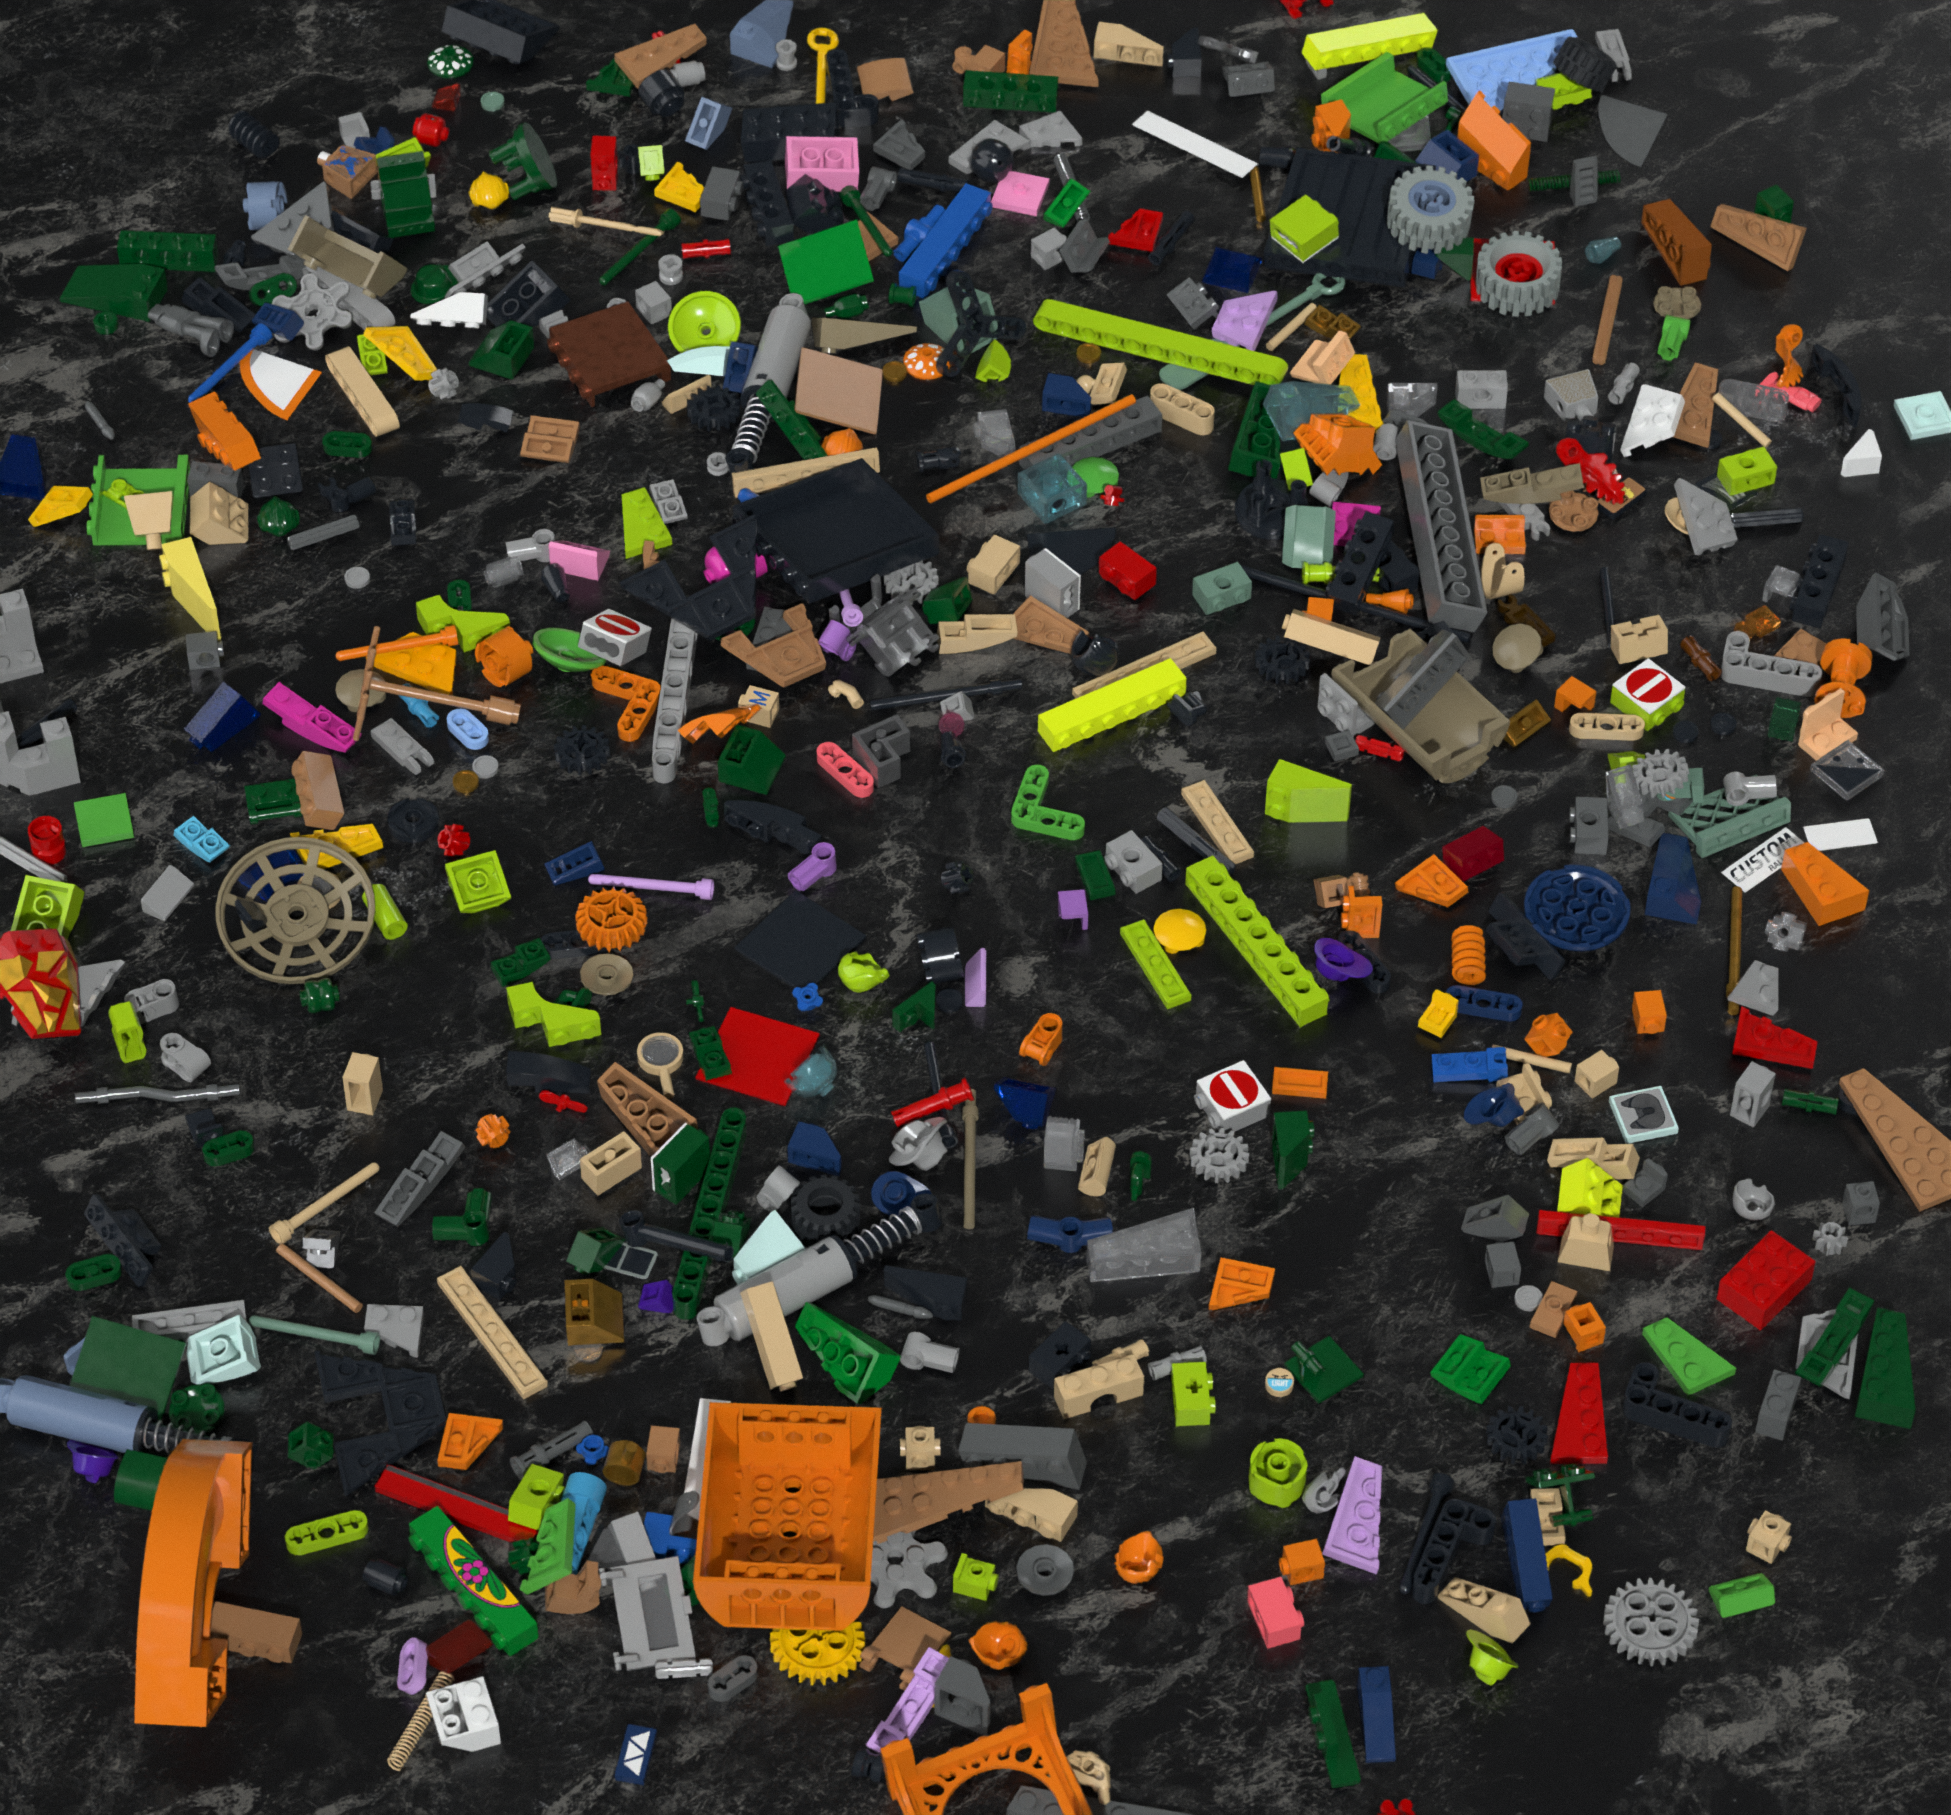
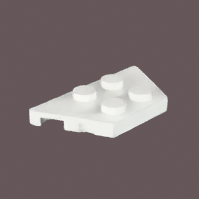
(1653, 418)

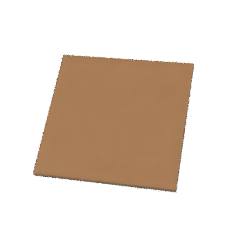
(838, 390)

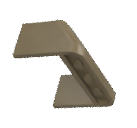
(346, 259)

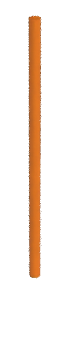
(1031, 448)

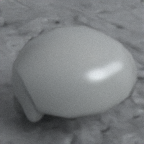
(1752, 1201)

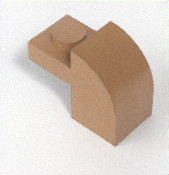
(574, 1592)

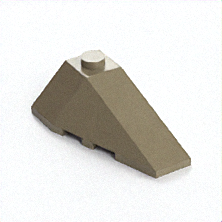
(844, 334)

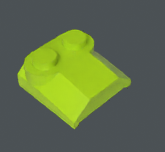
(478, 882)

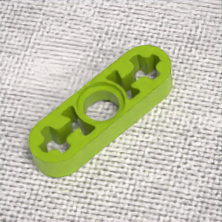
(333, 1522)

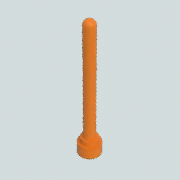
(446, 636)

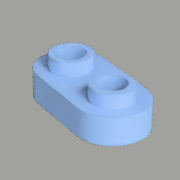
(471, 732)

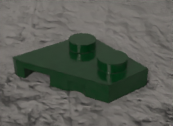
(611, 81)

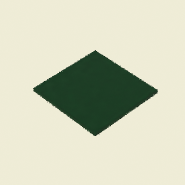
(128, 1364)

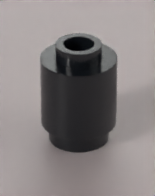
(385, 1576)

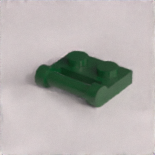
(272, 800)

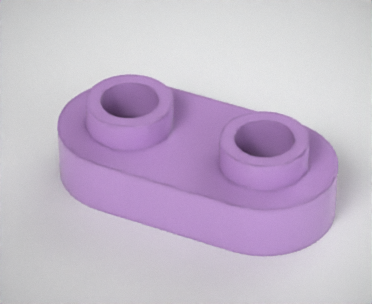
(412, 1666)

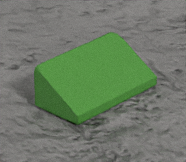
(1742, 1595)

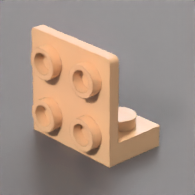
(1324, 360)
(1823, 728)

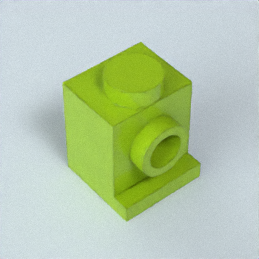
(974, 1578)

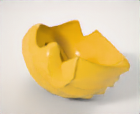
(488, 191)

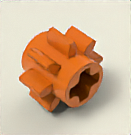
(492, 1130)

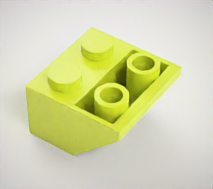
(1589, 1190)

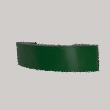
(1482, 437)
(1836, 1338)

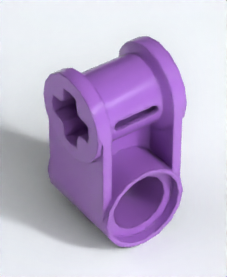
(835, 640)

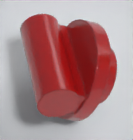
(1112, 495)

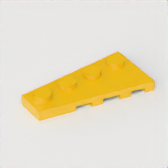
(1359, 378)

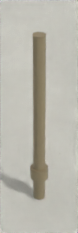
(969, 1116)

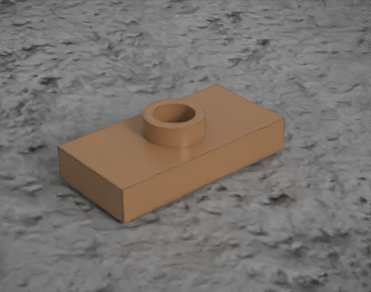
(1552, 1309)

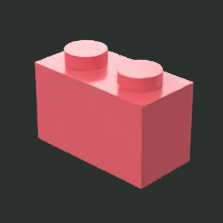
(1274, 1612)

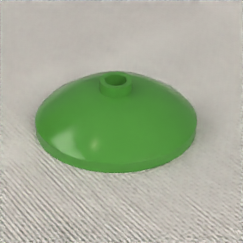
(561, 650)

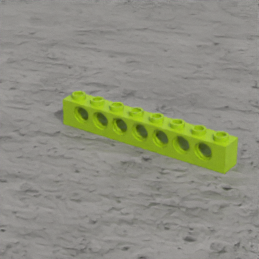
(1257, 941)

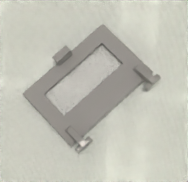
(651, 1613)

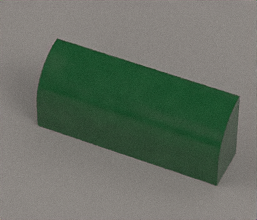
(138, 1479)

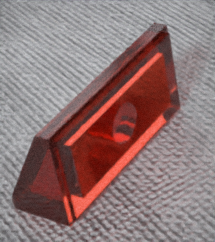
(457, 1647)

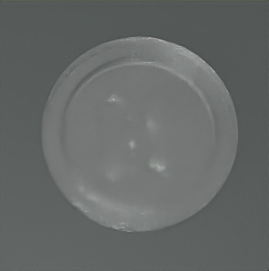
(588, 1352)

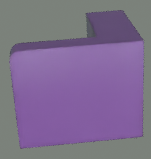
(1073, 905)

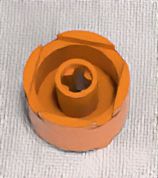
(504, 657)

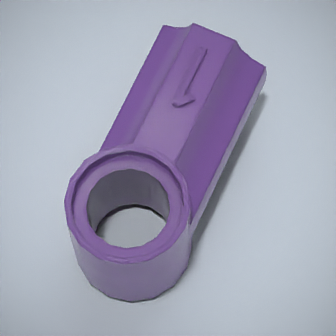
(818, 865)

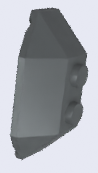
(1883, 620)

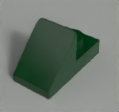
(918, 1006)

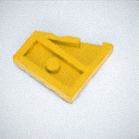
(60, 503)

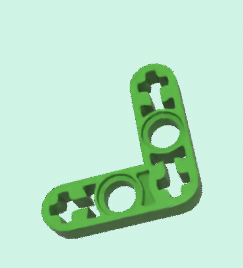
(1037, 813)

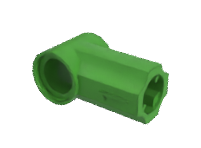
(1673, 334)

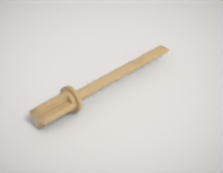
(575, 218)

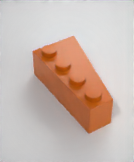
(223, 433)

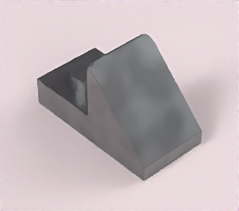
(321, 1247)

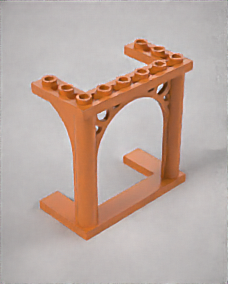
(1037, 1731)

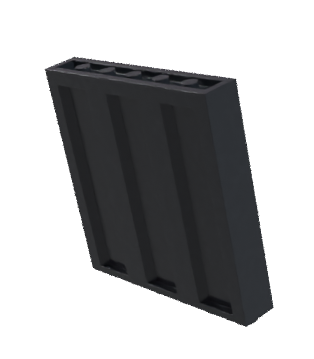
(1358, 195)

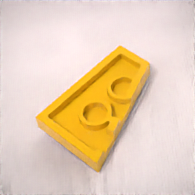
(403, 349)

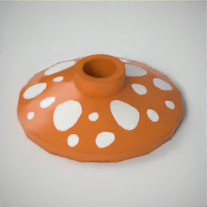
(922, 361)

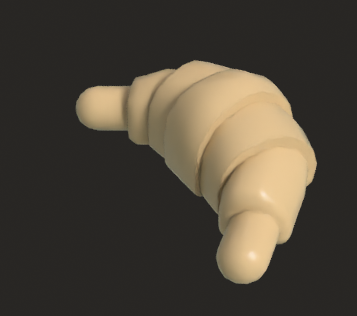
(1091, 1772)

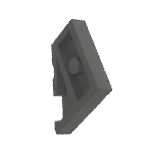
(900, 147)

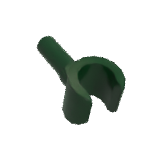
(1453, 115)

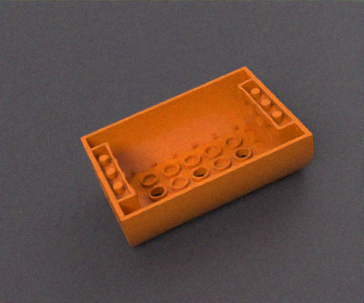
(742, 1560)

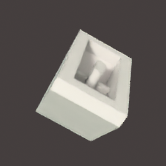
(1863, 457)

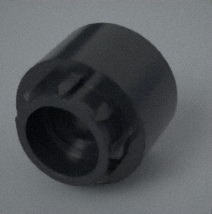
(662, 93)

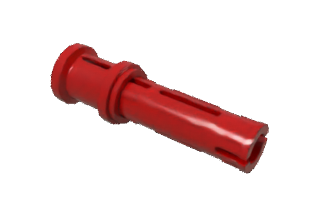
(944, 1099)

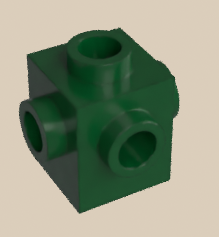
(310, 1445)

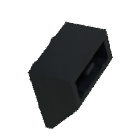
(814, 205)

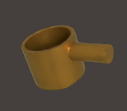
(624, 1462)

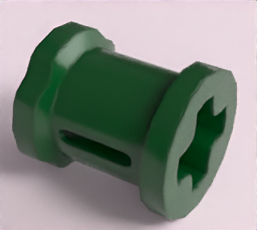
(902, 295)

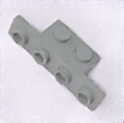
(480, 264)

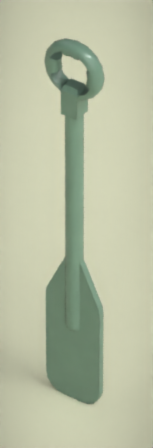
(1182, 377)

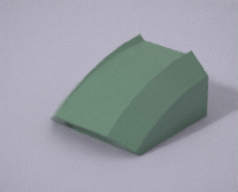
(1308, 535)

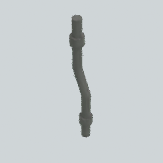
(103, 1094)

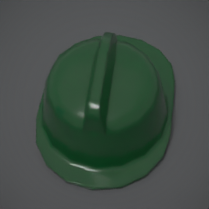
(432, 283)

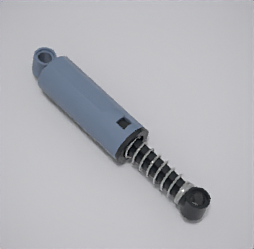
(92, 1417)

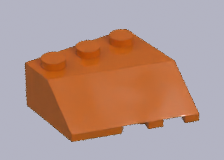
(1500, 145)

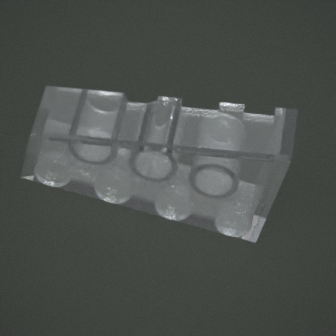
(1147, 1250)

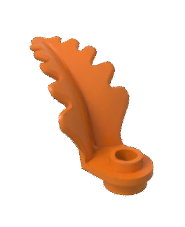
(1785, 342)

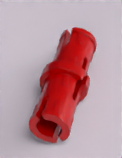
(706, 248)

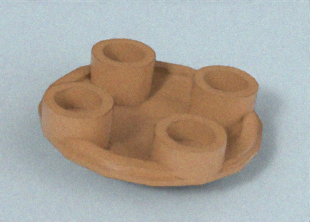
(1574, 511)

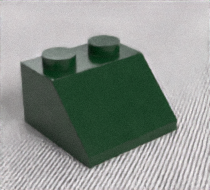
(1291, 1144)

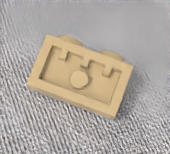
(1527, 1089)

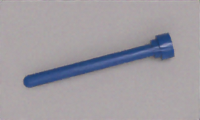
(259, 335)

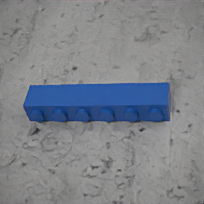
(946, 240)

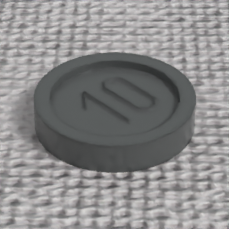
(1504, 796)

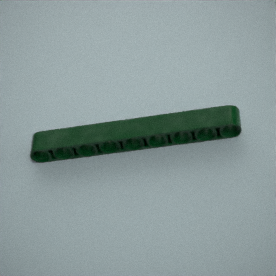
(720, 1177)

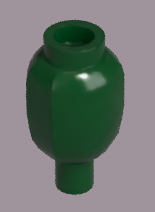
(848, 307)

